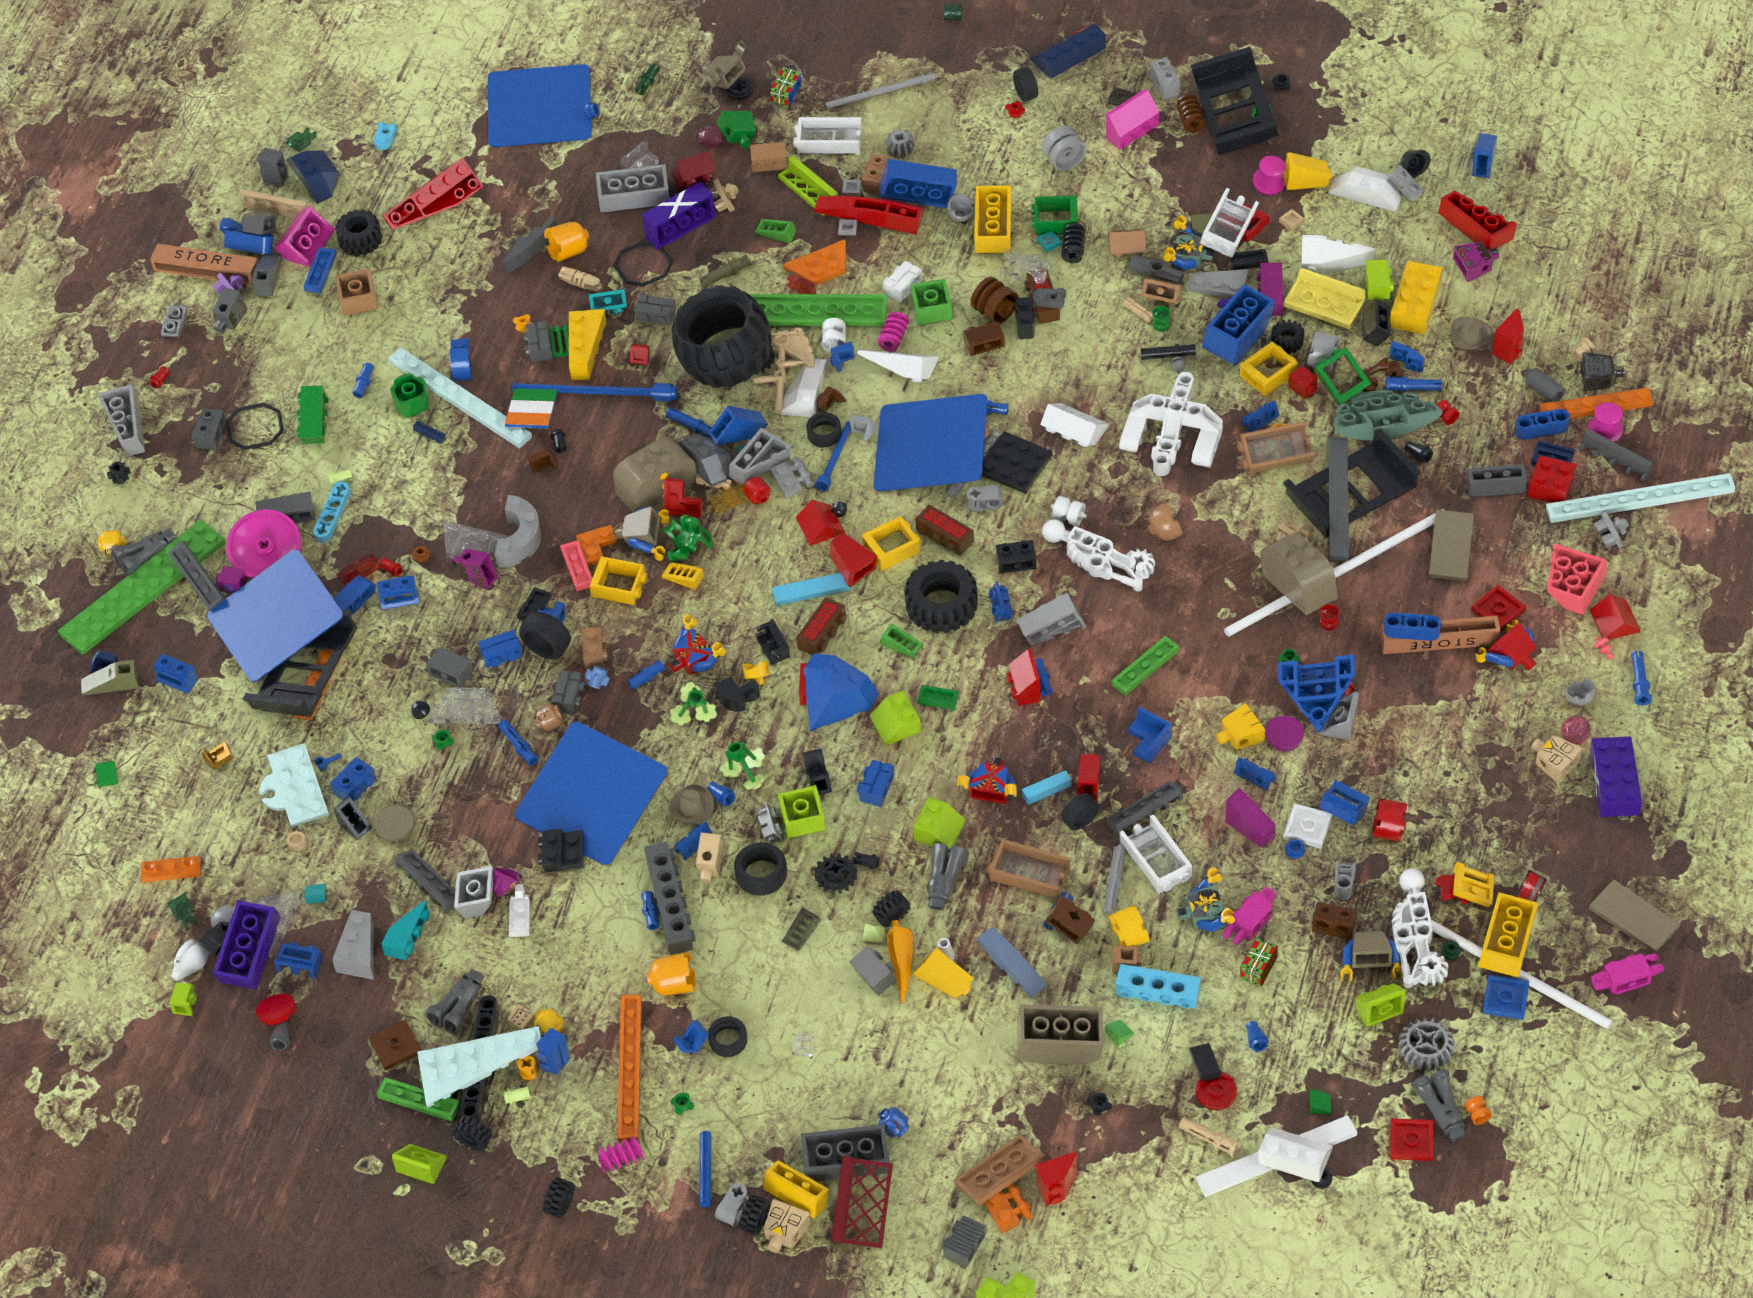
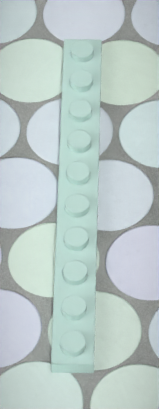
(459, 397)
(1640, 498)

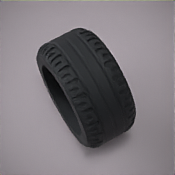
(545, 635)
(760, 852)

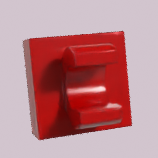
(639, 354)

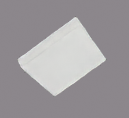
(1308, 825)

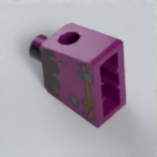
(1474, 259)
(476, 568)

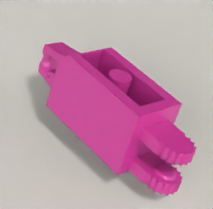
(1251, 916)
(1627, 973)

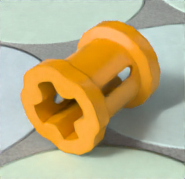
(525, 1070)

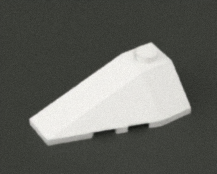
(1332, 256)
(909, 366)
(803, 392)

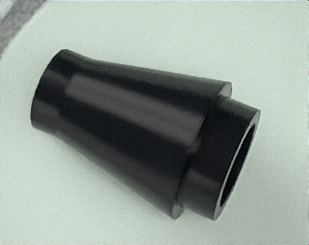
(1420, 452)

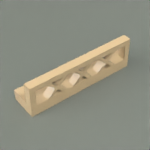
(273, 204)

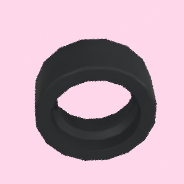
(1025, 84)
(823, 418)
(1080, 811)
(727, 1023)

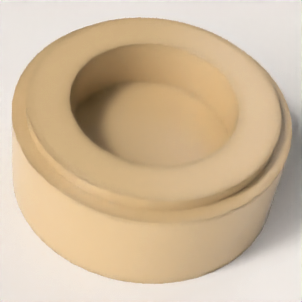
(296, 841)

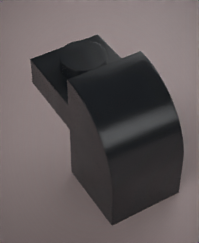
(734, 697)
(816, 771)

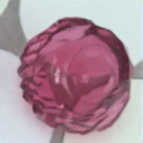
(710, 136)
(1576, 729)

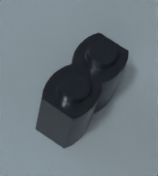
(1024, 318)

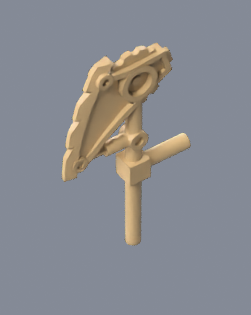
(791, 343)

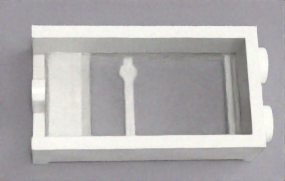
(828, 135)
(1228, 225)
(1157, 855)

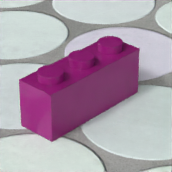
(1271, 284)

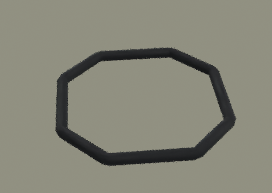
(649, 281)
(251, 407)

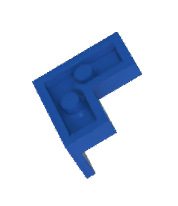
(1152, 731)

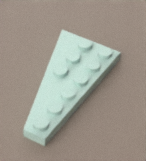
(467, 1062)

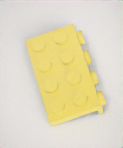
(1325, 298)

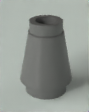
(280, 1037)

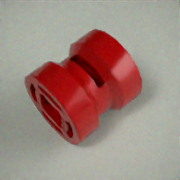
(1449, 414)
(1329, 617)

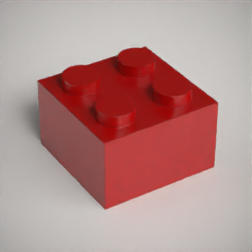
(1551, 480)

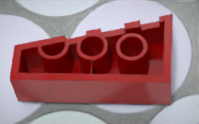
(1476, 221)

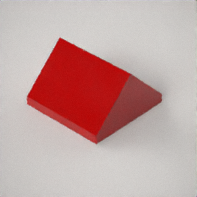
(819, 522)
(1614, 618)

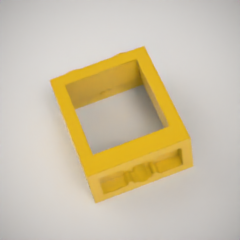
(1257, 379)
(897, 555)
(619, 567)

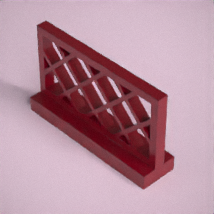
(843, 1201)

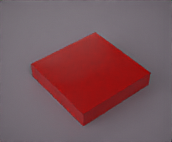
(1500, 604)
(1411, 1139)

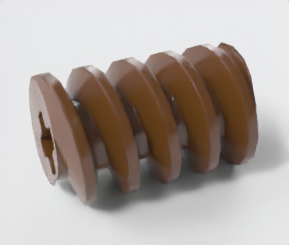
(1190, 113)

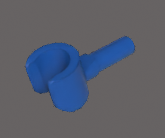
(323, 763)

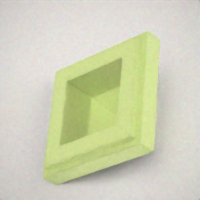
(873, 933)

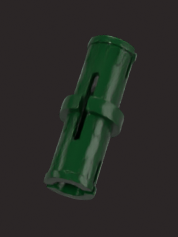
(647, 79)

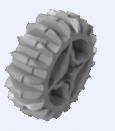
(1427, 1036)

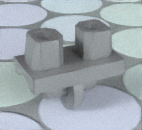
(1613, 537)

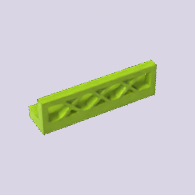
(805, 176)

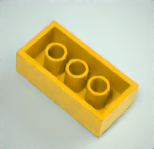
(993, 219)
(1416, 297)
(1508, 935)

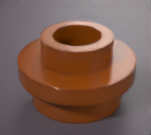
(418, 557)

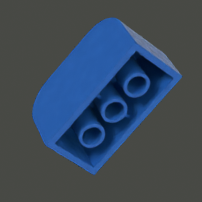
(1238, 325)

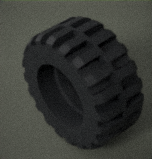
(944, 615)

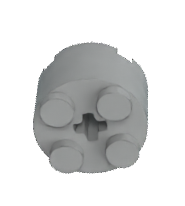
(1322, 347)

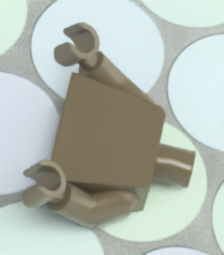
(725, 69)

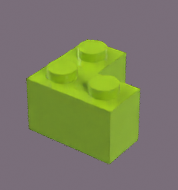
(1377, 279)
(1018, 1287)

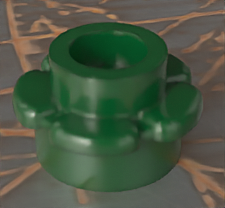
(1448, 954)

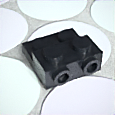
(561, 850)

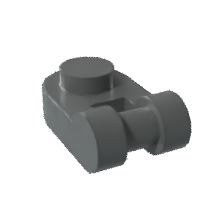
(1043, 297)

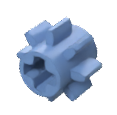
(597, 677)

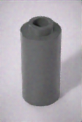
(1544, 385)

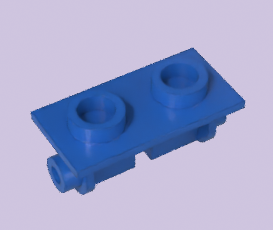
(1261, 417)
(998, 596)
(1253, 773)
(690, 844)

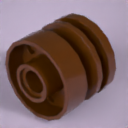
(994, 300)

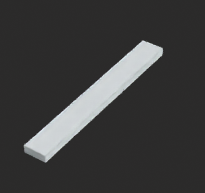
(1249, 1166)

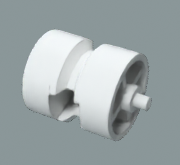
(833, 333)
(1065, 510)

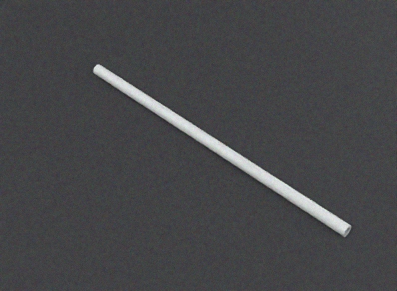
(1338, 571)

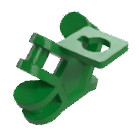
(690, 534)

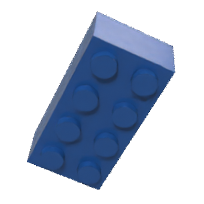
(918, 183)

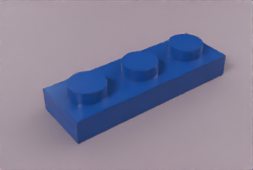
(320, 270)

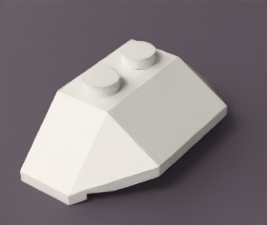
(1368, 188)

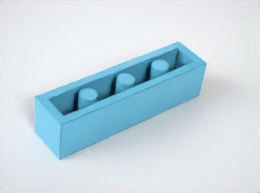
(1046, 787)

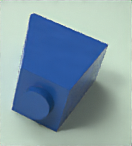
(1484, 155)
(736, 425)

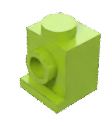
(182, 999)

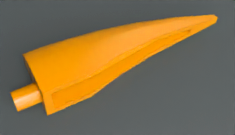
(901, 955)

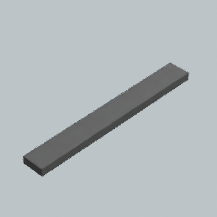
(1338, 499)

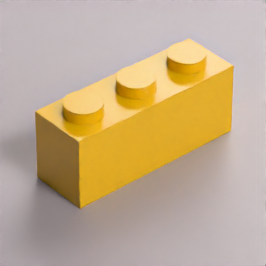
(795, 1188)

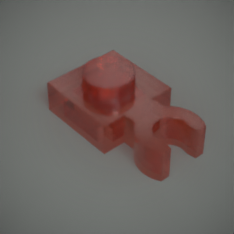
(802, 285)

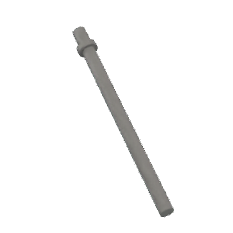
(882, 90)

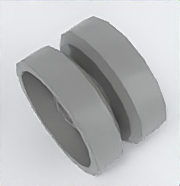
(1064, 148)

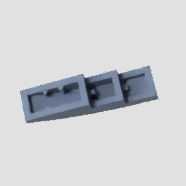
(1012, 962)

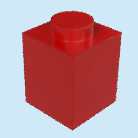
(1303, 382)

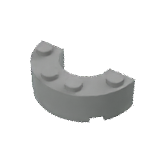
(526, 539)

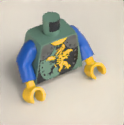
(1187, 250)
(1205, 905)

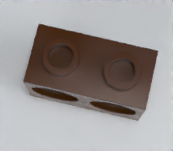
(1334, 920)

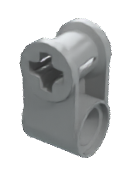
(986, 498)
(1344, 880)
(732, 1204)

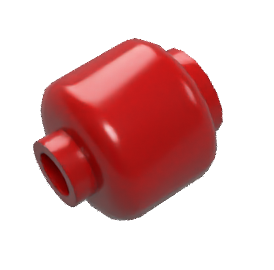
(756, 489)

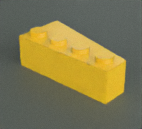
(584, 338)

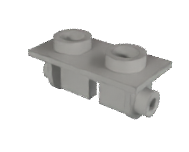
(1411, 187)
(769, 816)

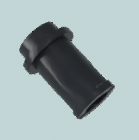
(558, 437)
(870, 861)

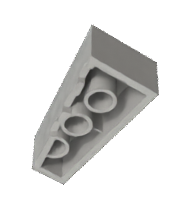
(125, 416)

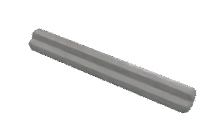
(1114, 880)

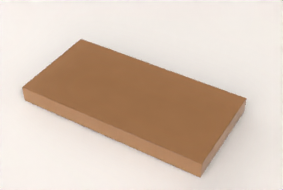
(999, 1170)

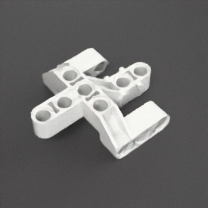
(1174, 413)

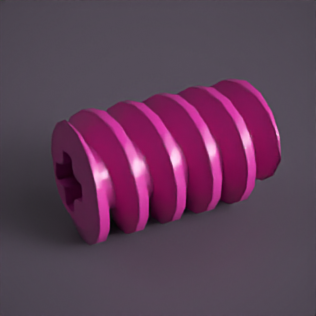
(893, 331)
(619, 1154)

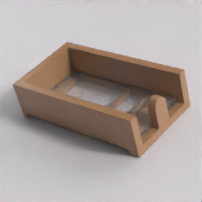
(1275, 448)
(1029, 869)

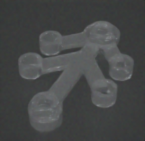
(1026, 263)

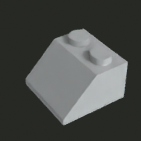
(474, 891)

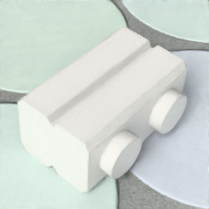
(898, 284)

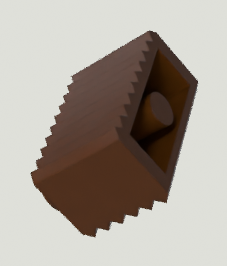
(984, 338)

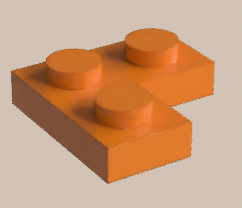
(593, 541)

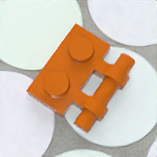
(1002, 1212)

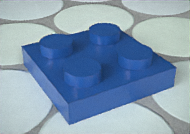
(1505, 997)

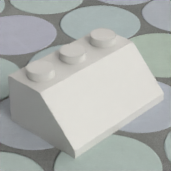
(1073, 424)
(1294, 1154)

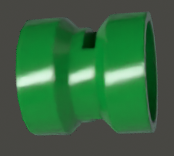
(1161, 318)

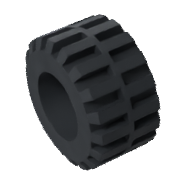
(358, 232)

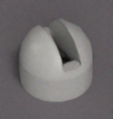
(1178, 364)

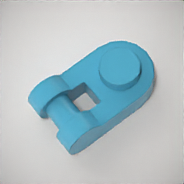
(384, 140)

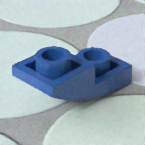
(1403, 353)

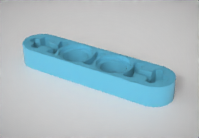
(329, 511)

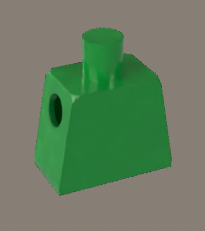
(737, 127)

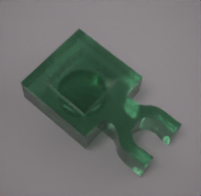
(301, 141)
(182, 909)

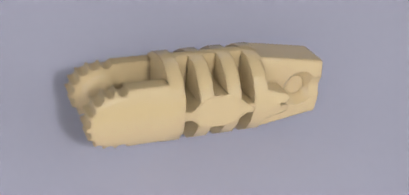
(580, 279)

